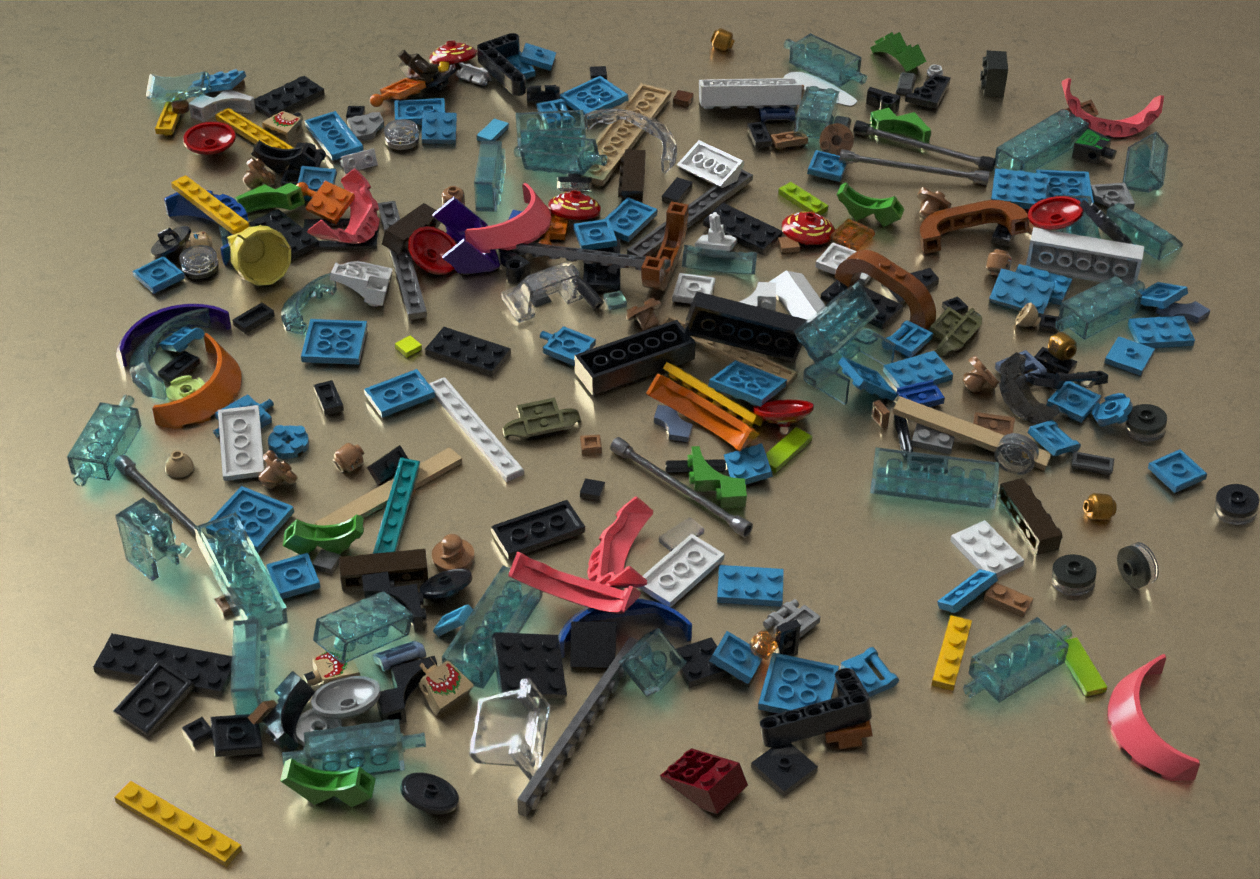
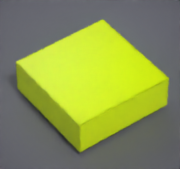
(408, 346)

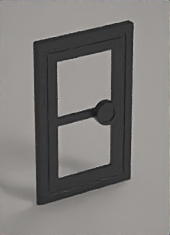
(326, 245)

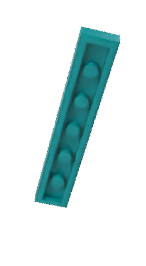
(397, 506)

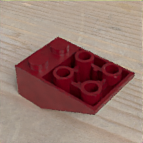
(706, 779)

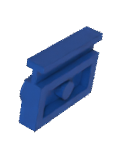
(922, 393)

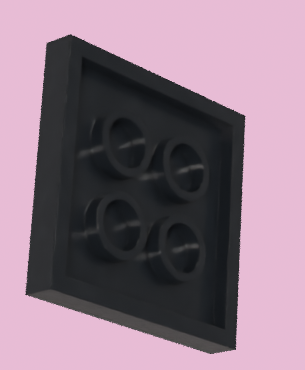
(531, 657)

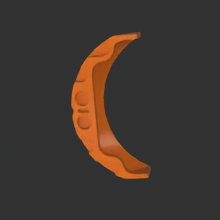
(211, 397)
(702, 411)

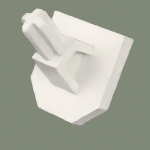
(716, 237)

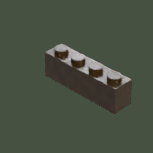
(632, 175)
(398, 234)
(1030, 516)
(402, 567)

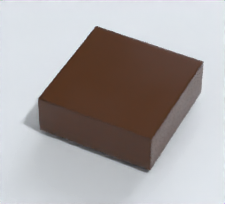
(683, 98)

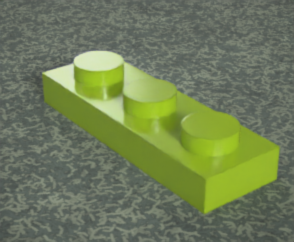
(802, 199)

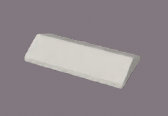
(712, 164)
(797, 295)

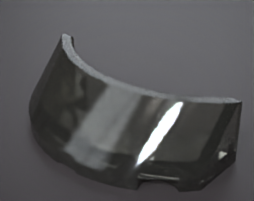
(1020, 398)

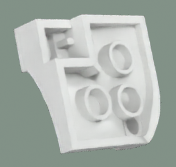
(365, 278)

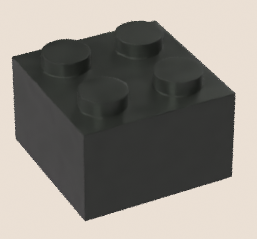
(994, 73)

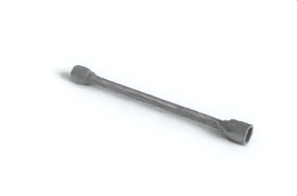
(848, 157)
(127, 467)
(738, 524)

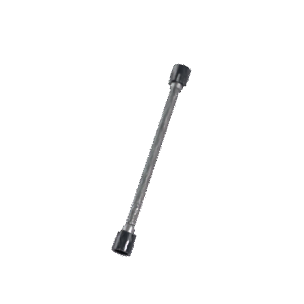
(986, 163)

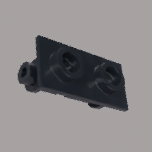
(535, 94)

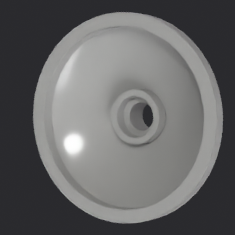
(346, 697)

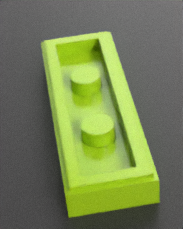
(787, 448)
(1083, 669)

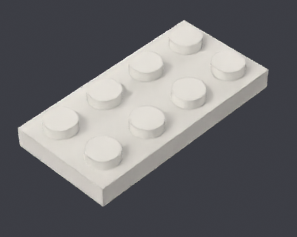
(241, 442)
(681, 570)

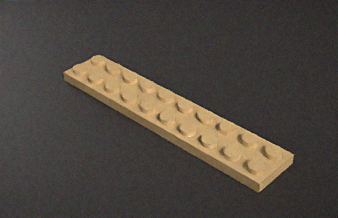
(623, 134)

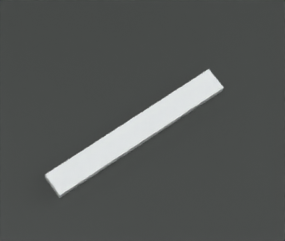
(476, 430)

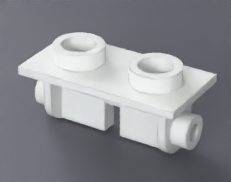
(480, 75)
(359, 160)

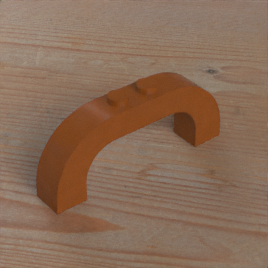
(971, 215)
(653, 270)
(893, 277)

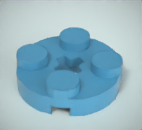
(1112, 410)
(295, 434)

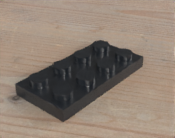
(288, 96)
(1105, 222)
(747, 229)
(296, 236)
(603, 277)
(886, 307)
(468, 351)
(538, 529)

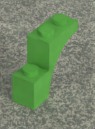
(894, 44)
(908, 124)
(265, 197)
(860, 206)
(704, 478)
(336, 538)
(316, 785)

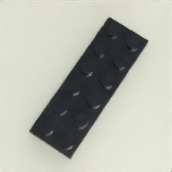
(135, 657)

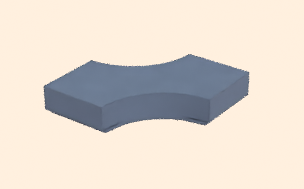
(1192, 311)
(676, 427)

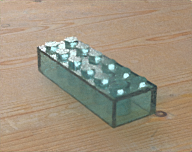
(1041, 142)
(836, 322)
(935, 478)
(240, 571)
(501, 609)

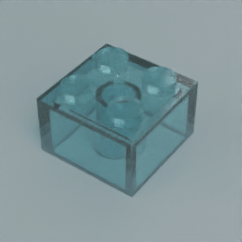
(652, 662)

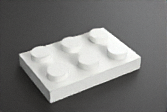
(833, 257)
(987, 549)

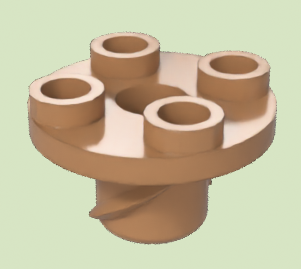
(835, 138)
(258, 174)
(931, 202)
(645, 314)
(978, 376)
(276, 471)
(452, 553)

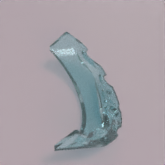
(139, 367)

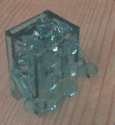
(148, 537)

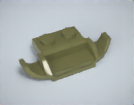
(955, 329)
(540, 418)

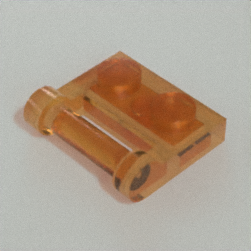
(848, 231)

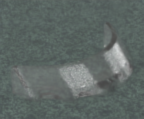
(644, 122)

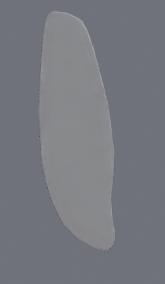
(811, 80)

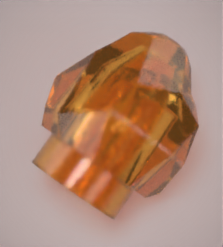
(763, 645)

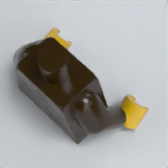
(418, 68)

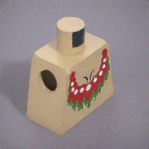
(284, 126)
(329, 669)
(443, 685)

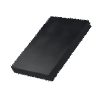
(154, 698)

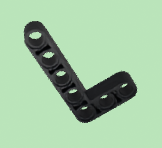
(493, 57)
(822, 717)

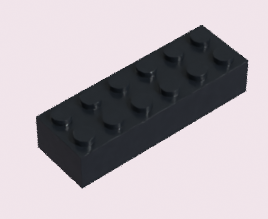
(744, 326)
(634, 357)

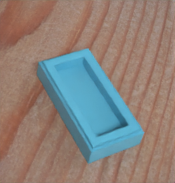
(493, 130)
(453, 620)

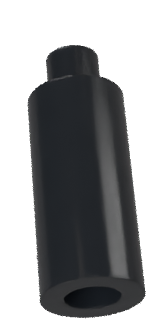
(589, 294)

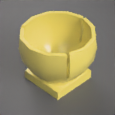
(260, 255)

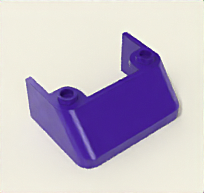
(464, 256)

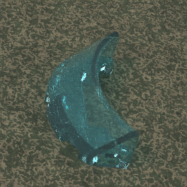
(177, 87)
(719, 260)
(291, 309)

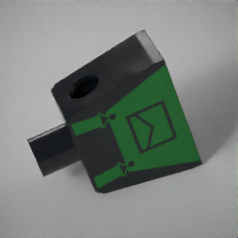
(1093, 147)

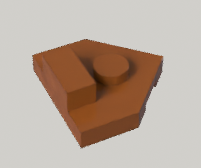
(850, 736)

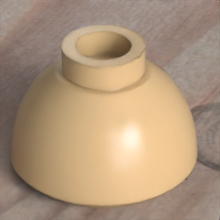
(1028, 316)
(179, 464)

